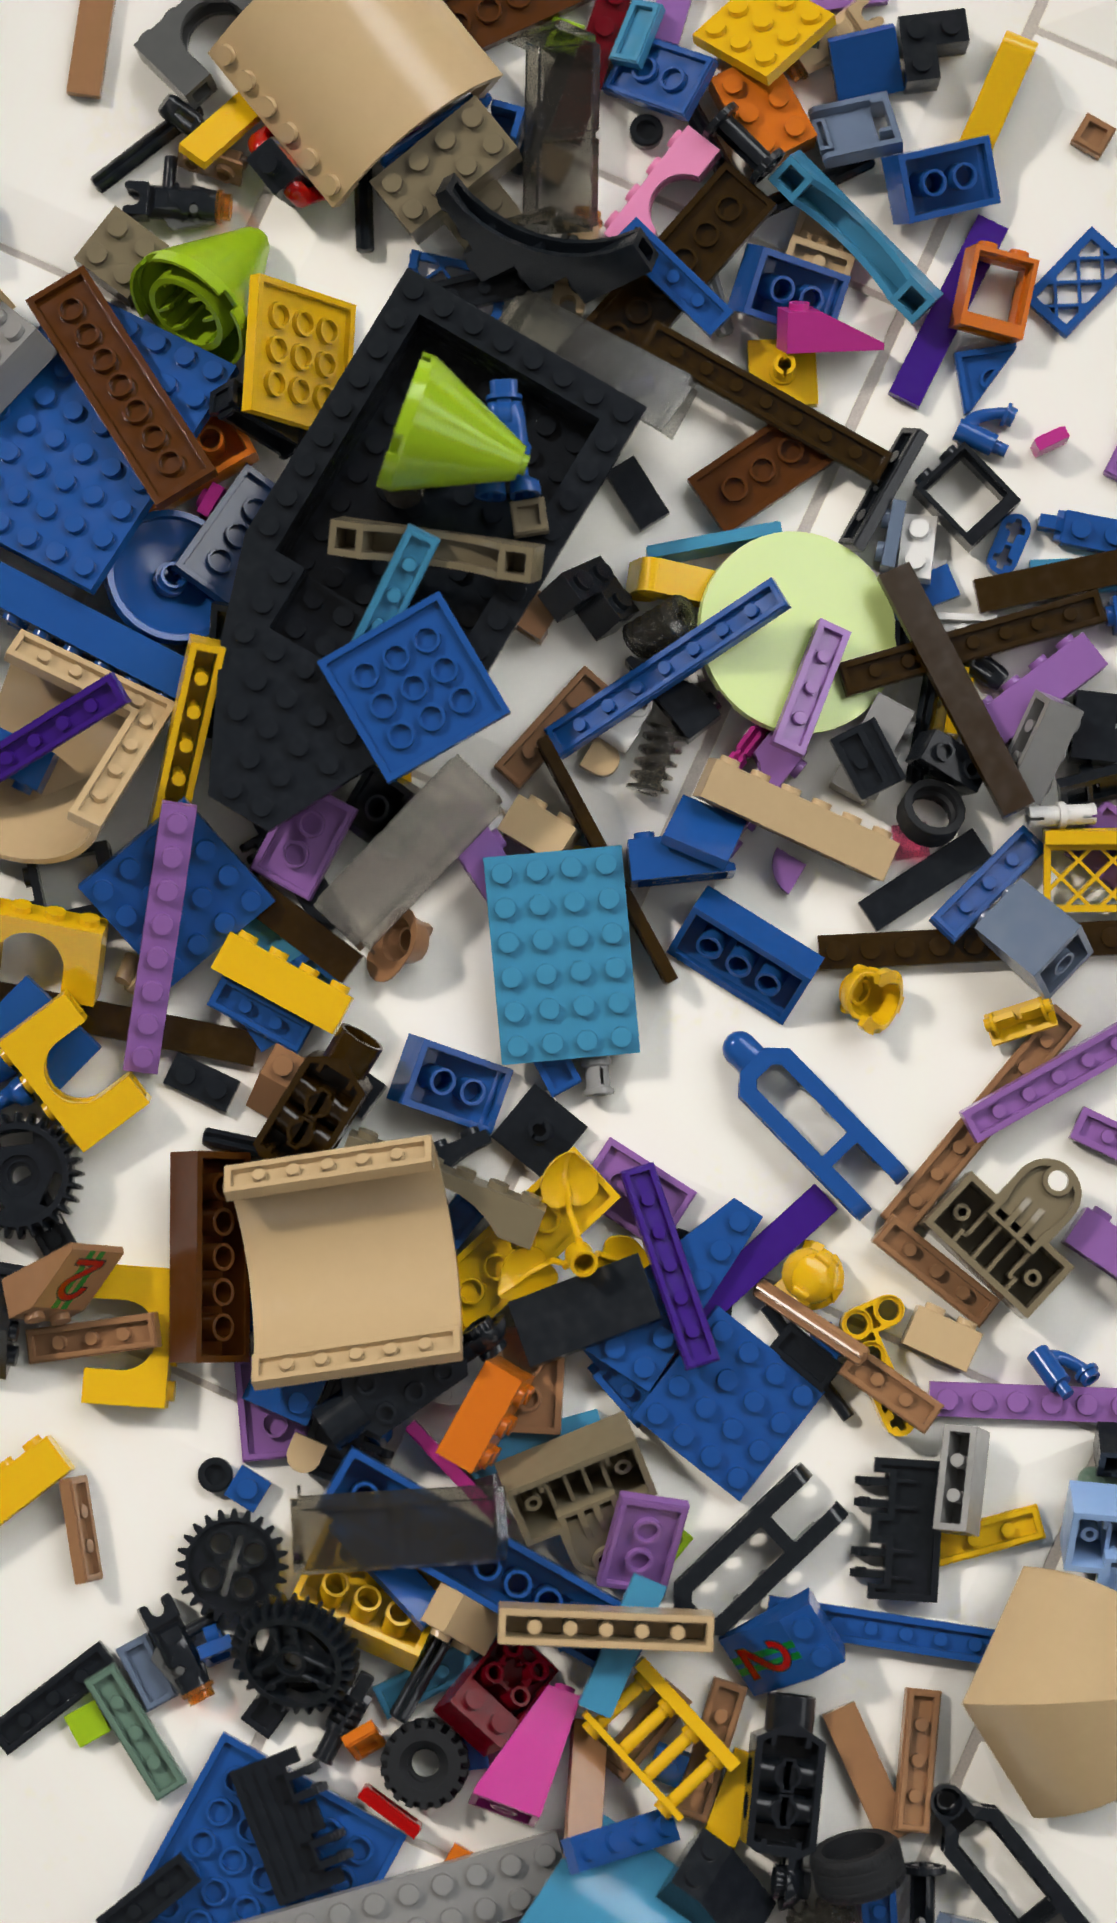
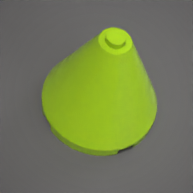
(202, 289)
(448, 436)

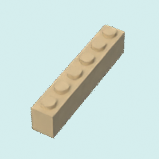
(795, 818)
(605, 1626)

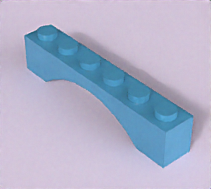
(823, 201)

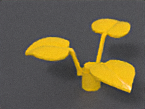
(566, 1182)

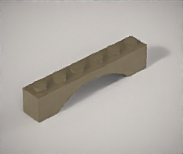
(459, 551)
(510, 1214)

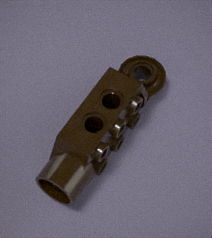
(321, 1097)

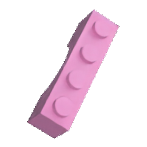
(688, 158)

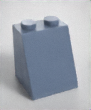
(1034, 938)

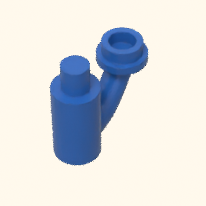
(981, 438)
(1049, 1368)

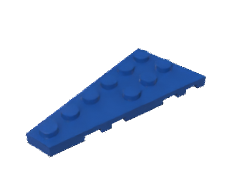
(710, 1254)

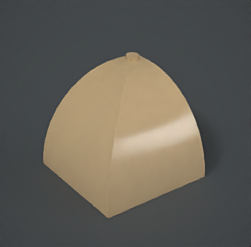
(91, 766)
(1051, 1693)

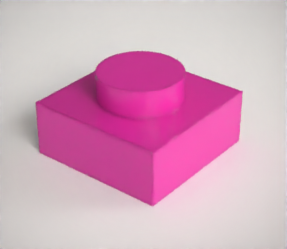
(209, 499)

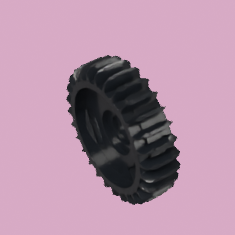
(43, 1158)
(310, 1633)

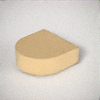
(600, 759)
(305, 1453)

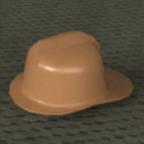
(401, 945)

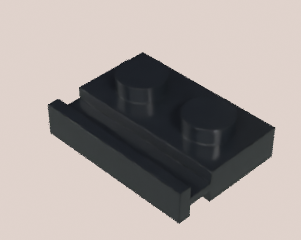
(867, 759)

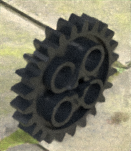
(202, 1556)

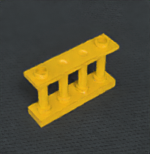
(693, 1731)

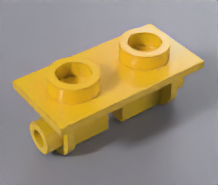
(1020, 1020)

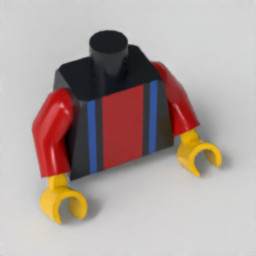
(280, 171)

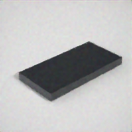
(584, 1311)

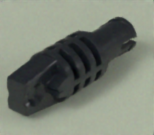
(344, 1718)

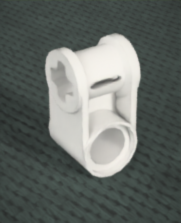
(625, 732)

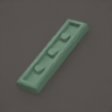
(135, 1731)

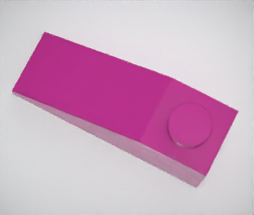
(812, 331)

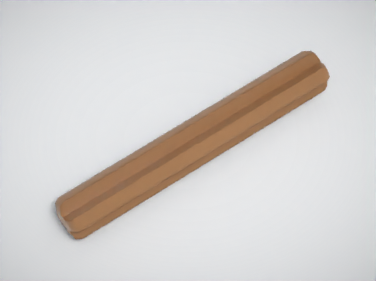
(811, 1322)

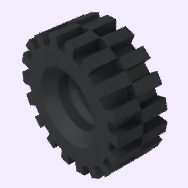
(405, 1782)

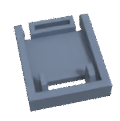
(848, 130)

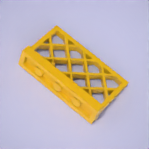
(1079, 839)

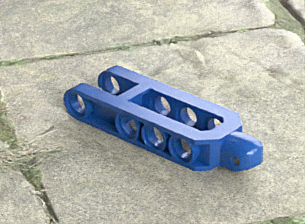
(751, 1061)

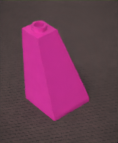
(526, 1765)

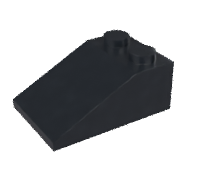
(715, 1885)

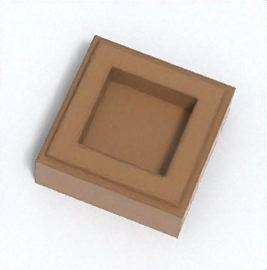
(1093, 136)

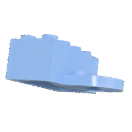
(1090, 1531)

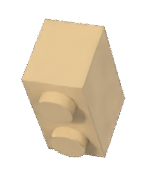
(536, 828)
(942, 1337)
(461, 1619)

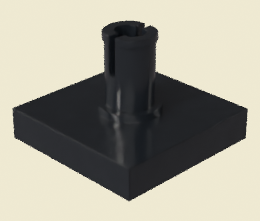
(538, 1130)

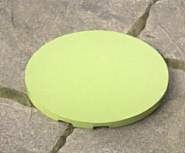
(818, 582)

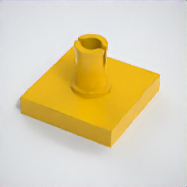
(788, 372)

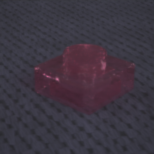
(907, 848)

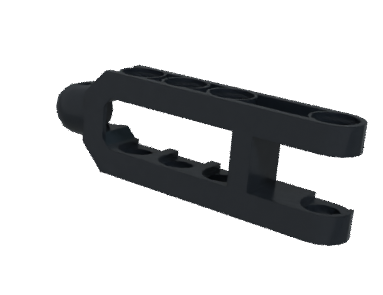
(758, 1516)
(956, 1815)

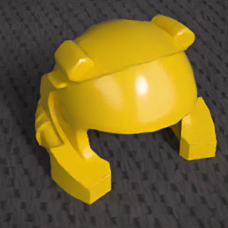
(872, 997)
(812, 1276)

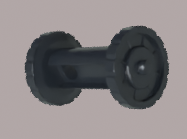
(743, 143)
(923, 1889)

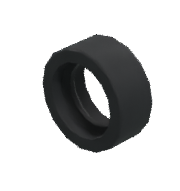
(942, 795)

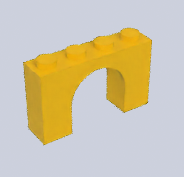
(77, 937)
(83, 1118)
(150, 1382)

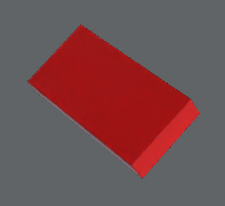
(390, 1810)

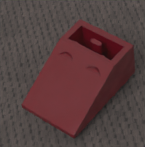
(495, 1694)

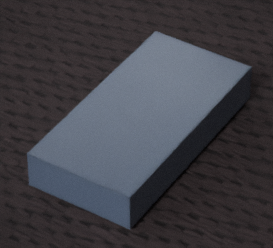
(144, 1675)

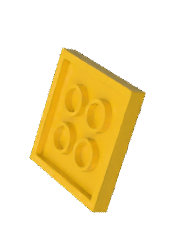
(764, 34)

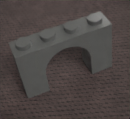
(167, 47)

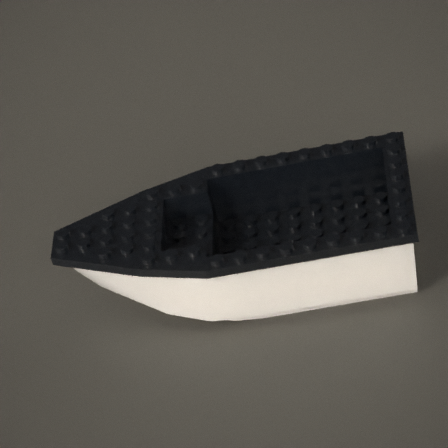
(276, 719)

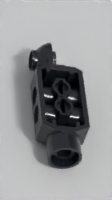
(388, 1398)
(785, 1793)

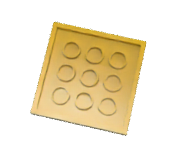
(293, 350)

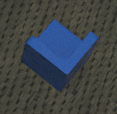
(509, 118)

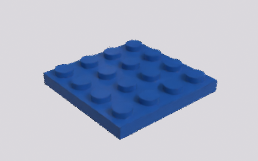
(413, 687)
(217, 897)
(729, 1412)

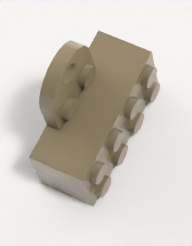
(462, 144)
(1009, 1233)
(574, 1487)

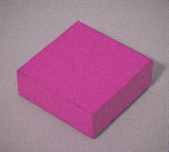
(1049, 441)

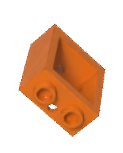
(987, 326)

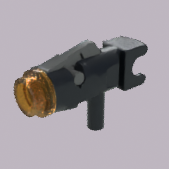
(178, 205)
(176, 1651)

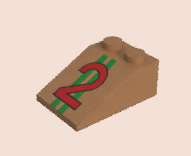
(59, 1283)

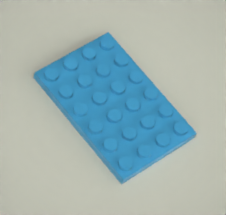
(561, 955)

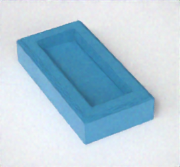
(637, 34)

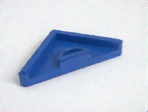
(977, 371)

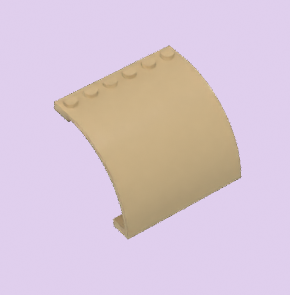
(349, 77)
(348, 1262)

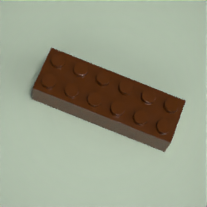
(206, 1263)

